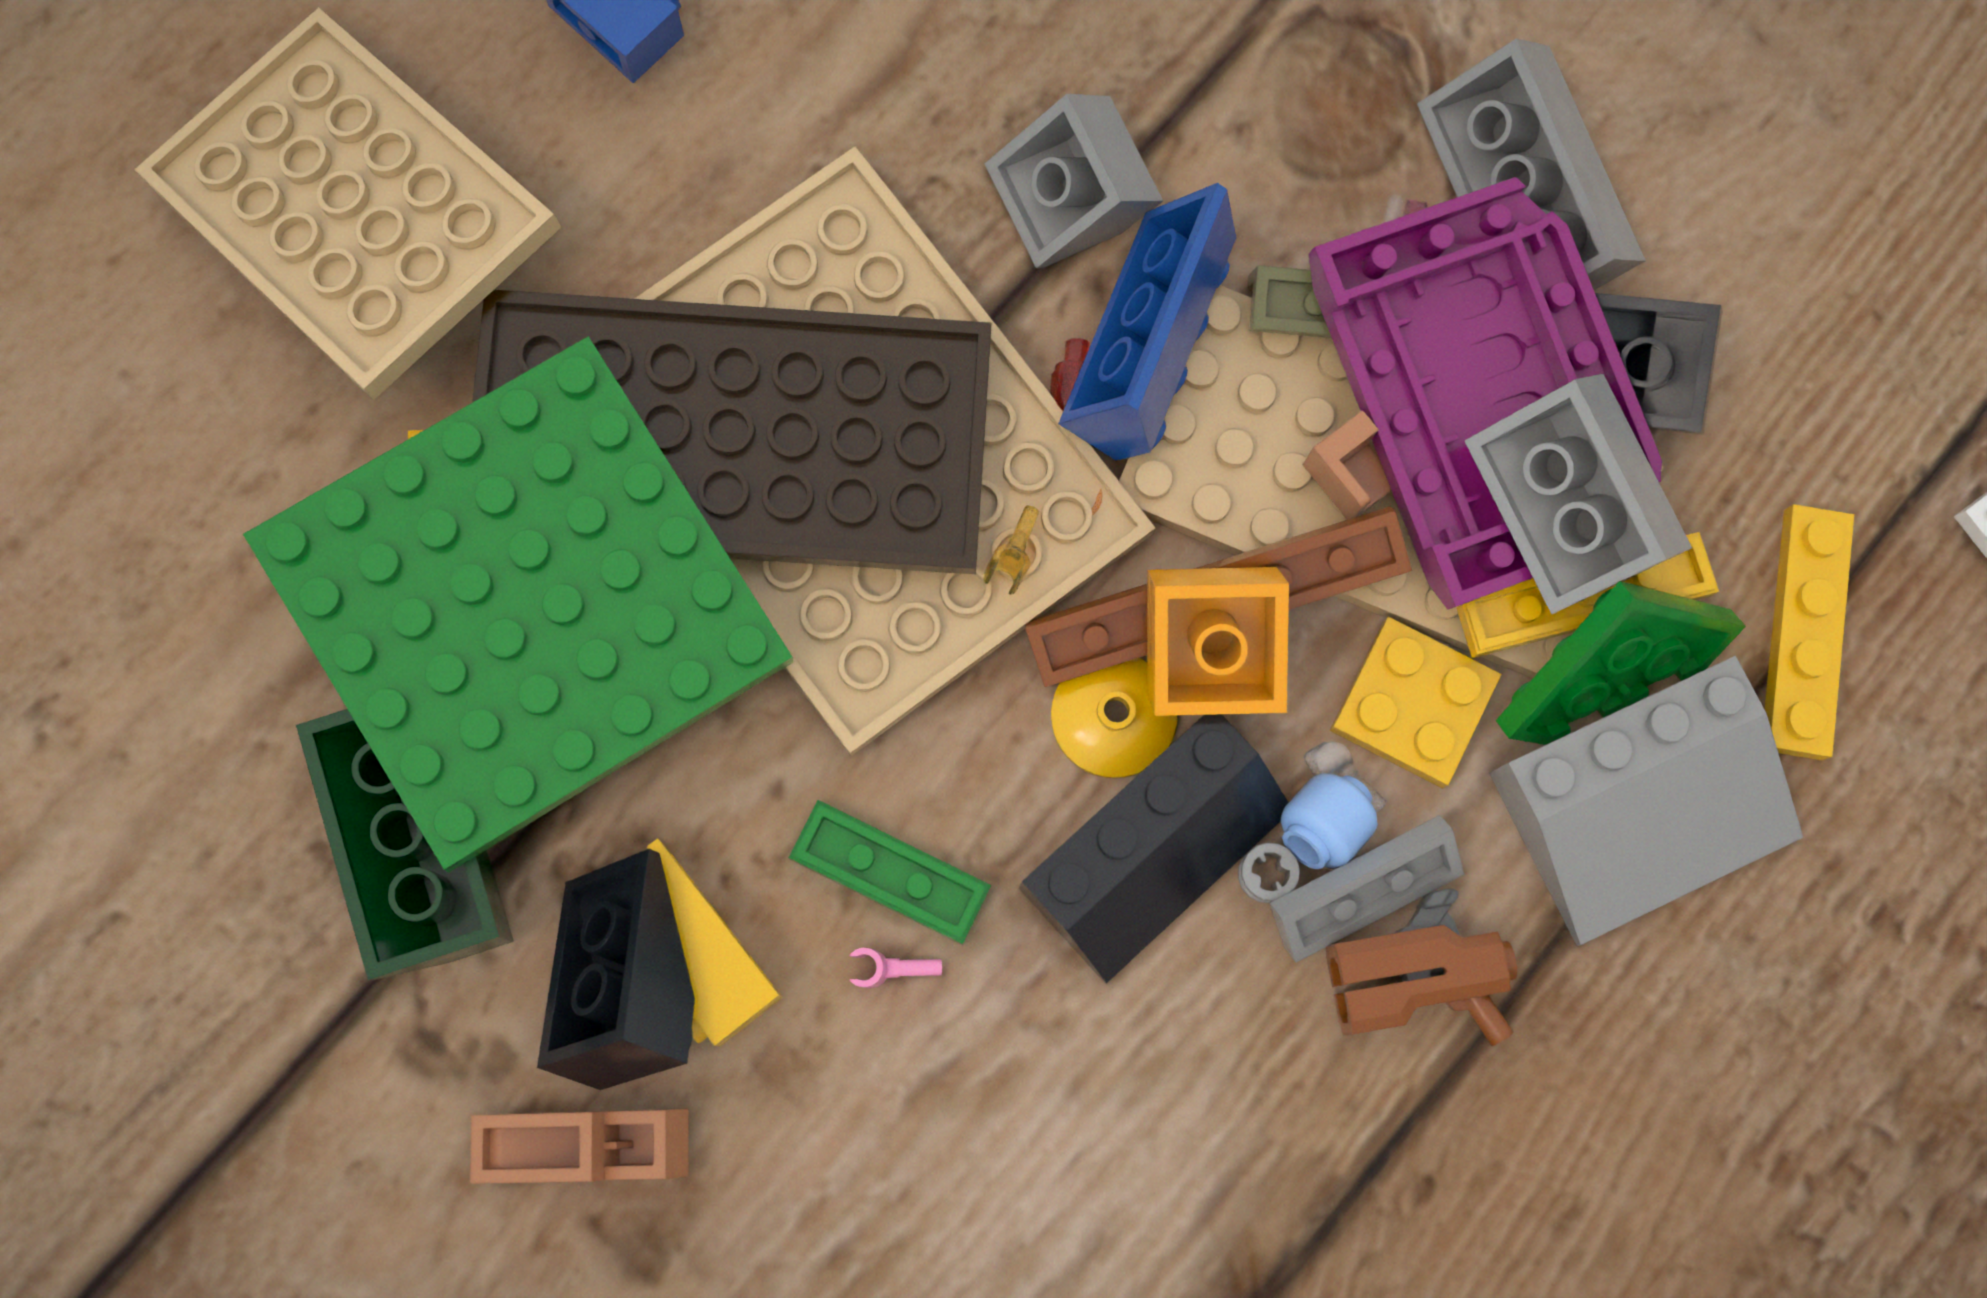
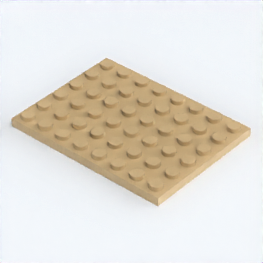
(891, 639)

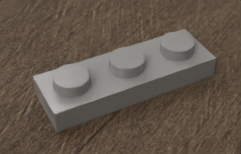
(1367, 888)

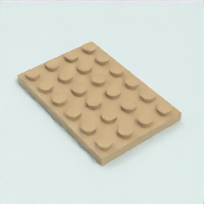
(348, 201)

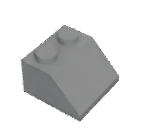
(1072, 179)

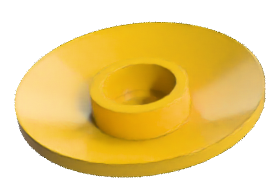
(1103, 745)

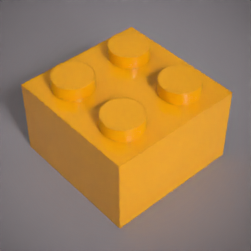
(1217, 641)

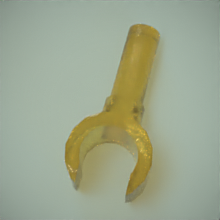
(1012, 556)

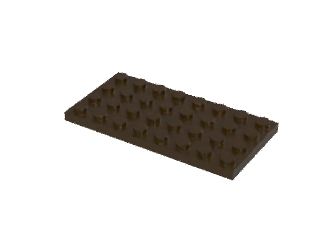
(787, 423)

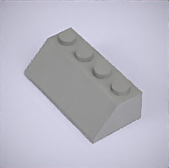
(1521, 122)

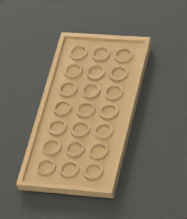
(1237, 457)

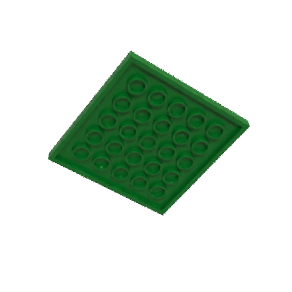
(517, 602)

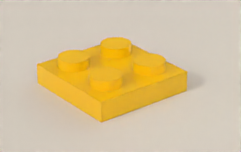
(1415, 702)

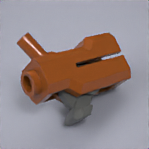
(1433, 968)

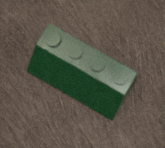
(395, 890)

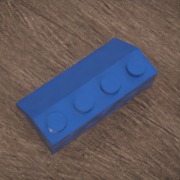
(1152, 324)

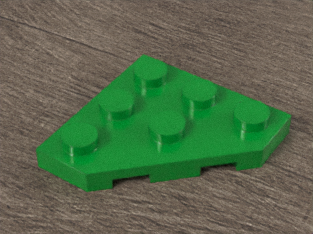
(1614, 655)

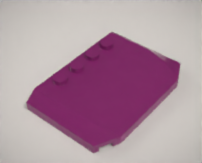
(1445, 334)

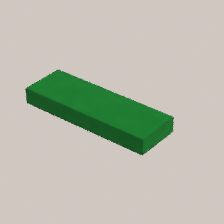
(890, 872)

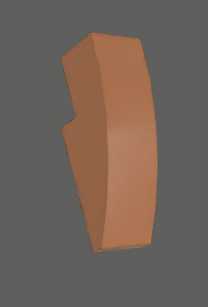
(579, 1146)

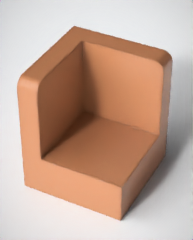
(1349, 467)

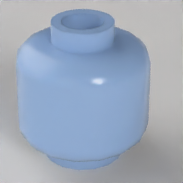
(1328, 821)

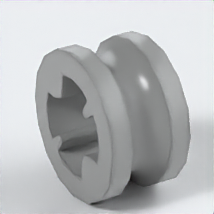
(1285, 863)

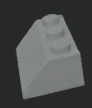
(1577, 492)

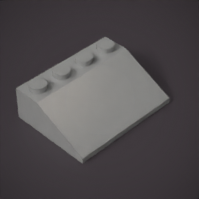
(1652, 800)

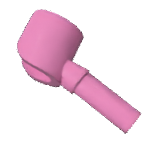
(895, 968)

